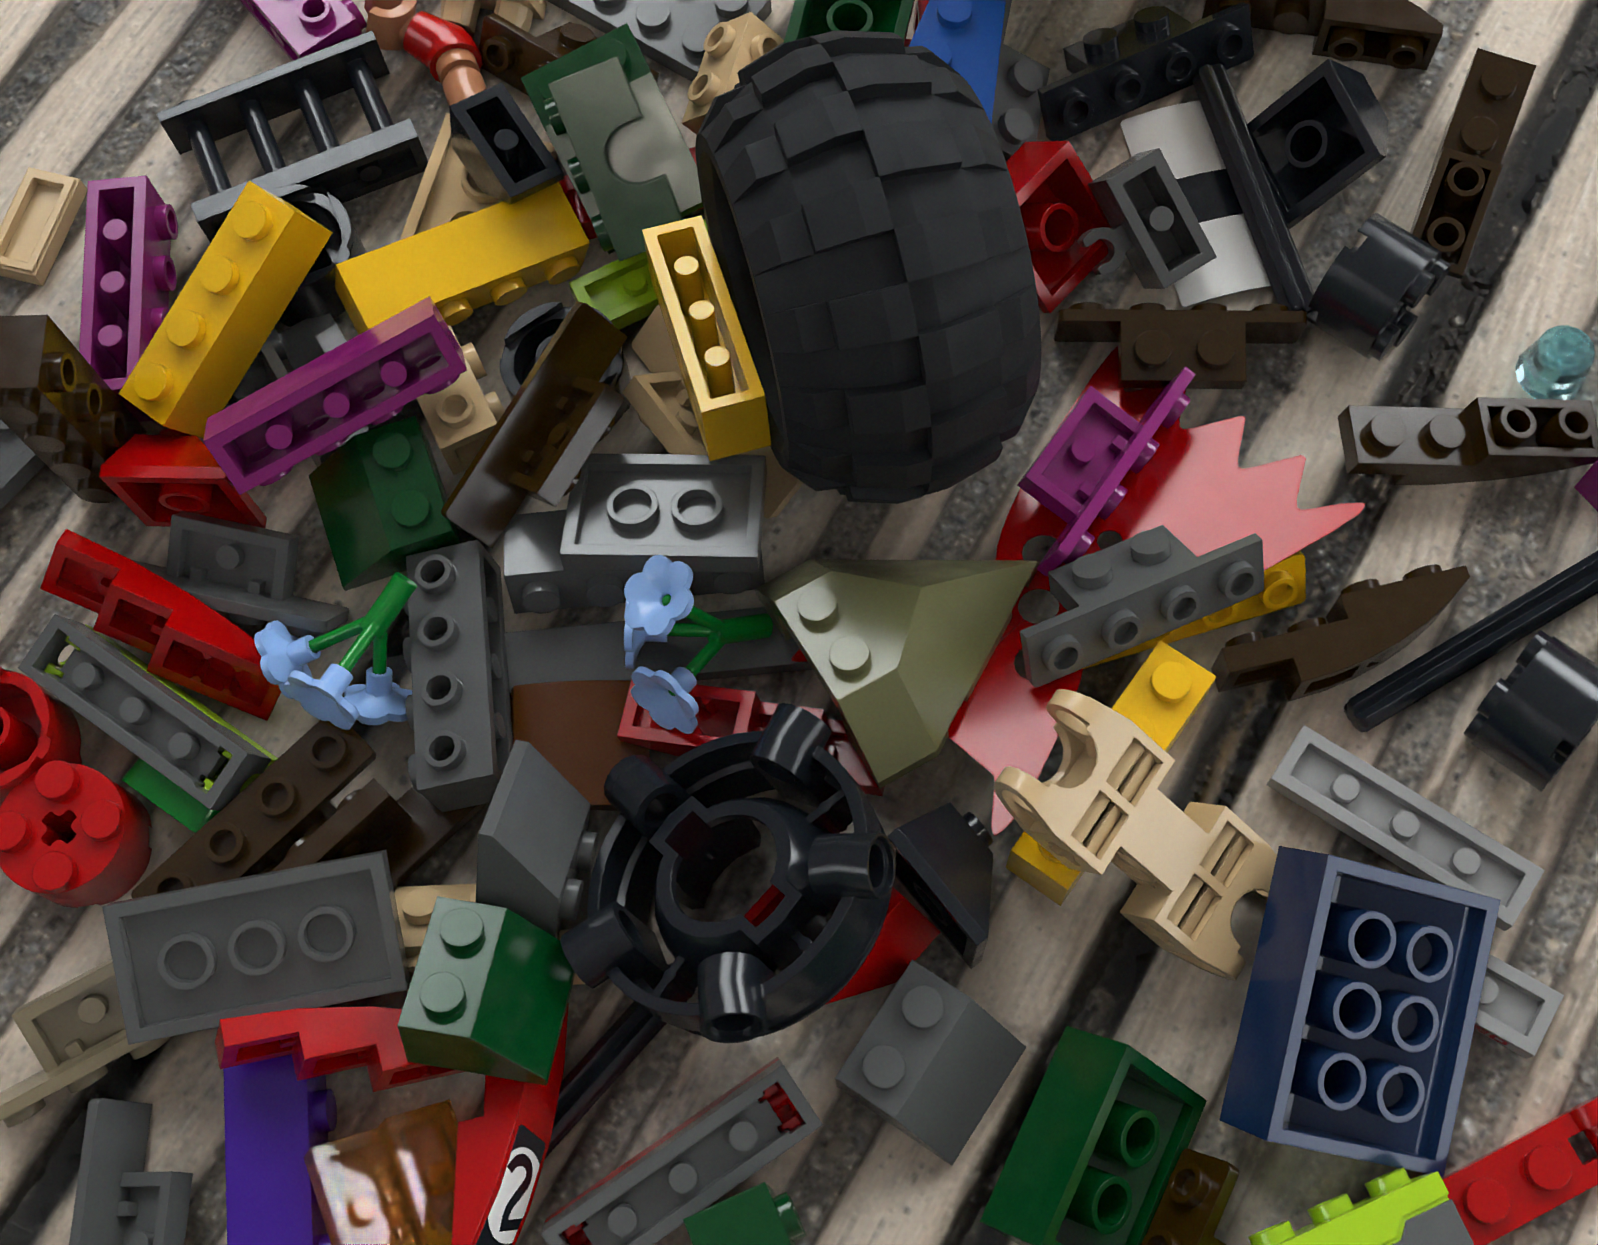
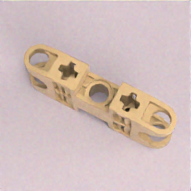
(1110, 810)

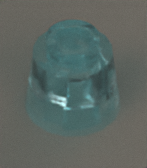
(1556, 363)

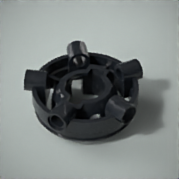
(678, 837)

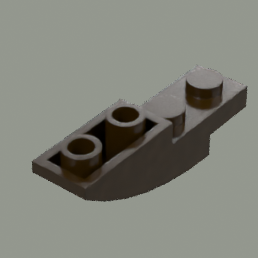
(1350, 30)
(1471, 156)
(1469, 444)
(1362, 632)

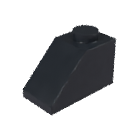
(501, 146)

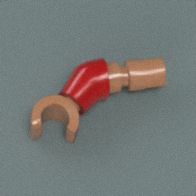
(432, 41)

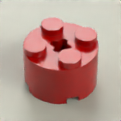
(32, 730)
(73, 836)

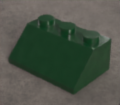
(1093, 1147)

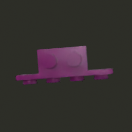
(1088, 459)

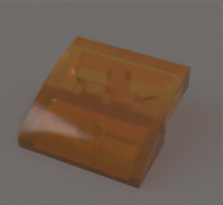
(390, 1180)

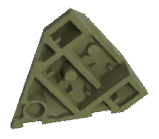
(897, 644)

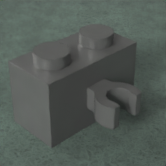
(1147, 222)

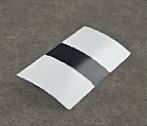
(1197, 165)

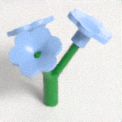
(652, 607)
(374, 703)

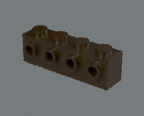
(60, 404)

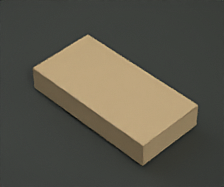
(38, 224)

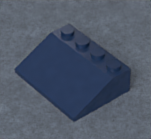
(1359, 1012)

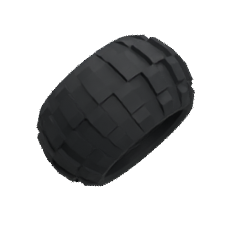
(872, 263)

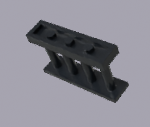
(341, 170)

